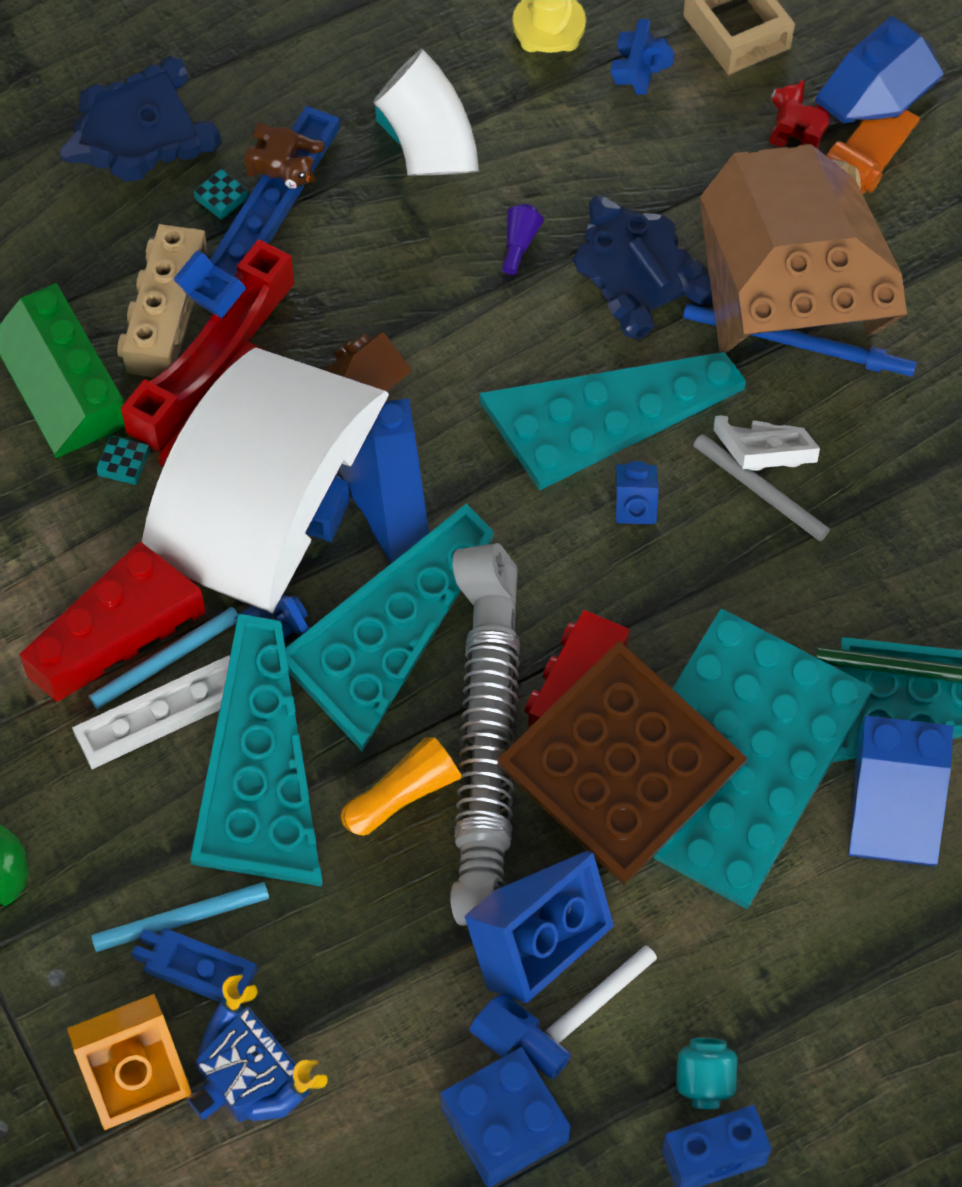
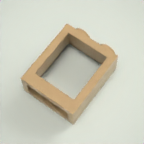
(747, 47)

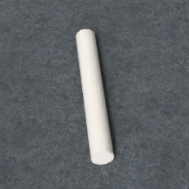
(601, 994)

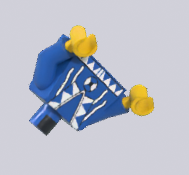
(247, 1064)

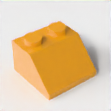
(129, 1061)

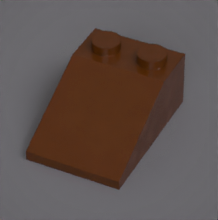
(370, 362)

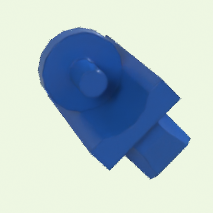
(645, 56)

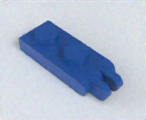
(192, 963)

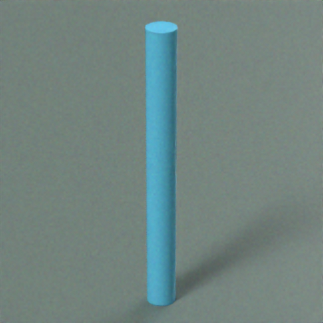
(163, 658)
(180, 916)

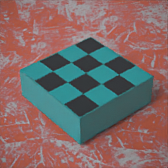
(221, 194)
(123, 460)

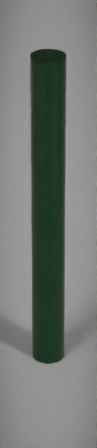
(890, 664)

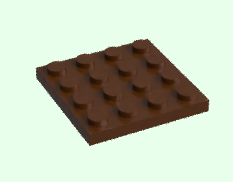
(621, 762)

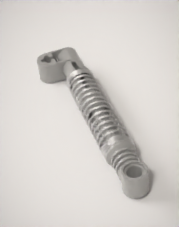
(490, 584)

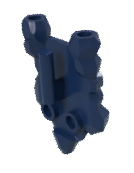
(138, 123)
(638, 265)

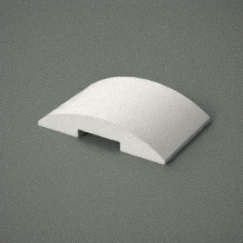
(255, 472)

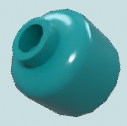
(707, 1072)

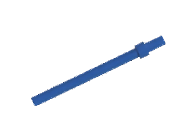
(873, 358)

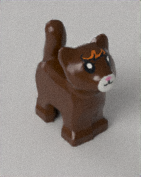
(277, 155)

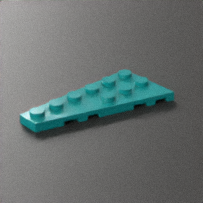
(586, 418)
(372, 640)
(904, 695)
(256, 784)

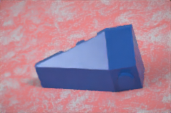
(388, 481)

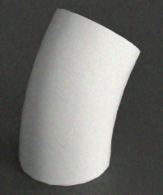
(428, 119)

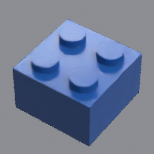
(505, 1117)

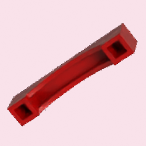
(165, 402)

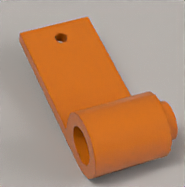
(874, 146)

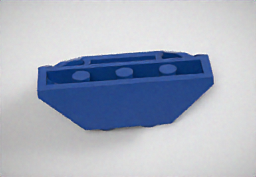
(881, 75)

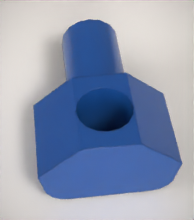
(508, 1026)

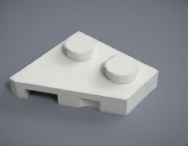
(767, 444)

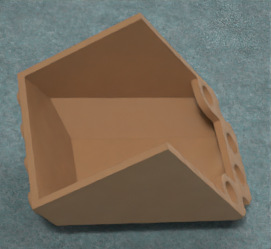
(794, 247)

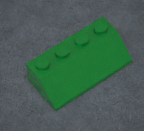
(59, 372)

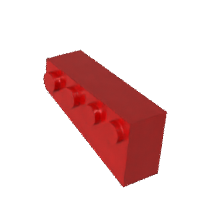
(111, 621)

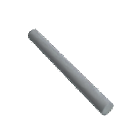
(762, 488)

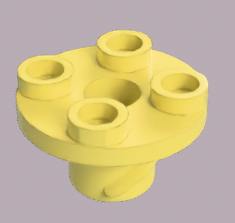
(549, 25)

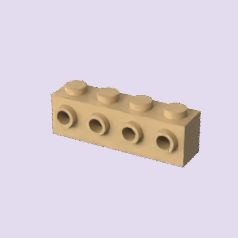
(161, 308)

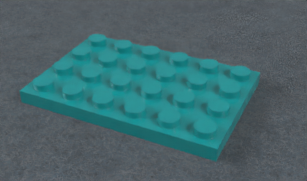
(788, 721)

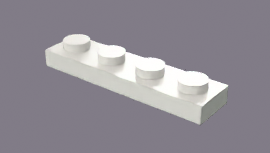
(153, 714)

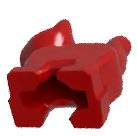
(795, 119)

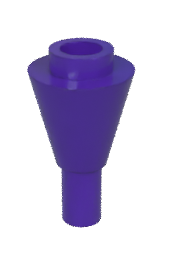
(522, 226)

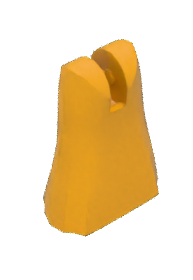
(416, 775)

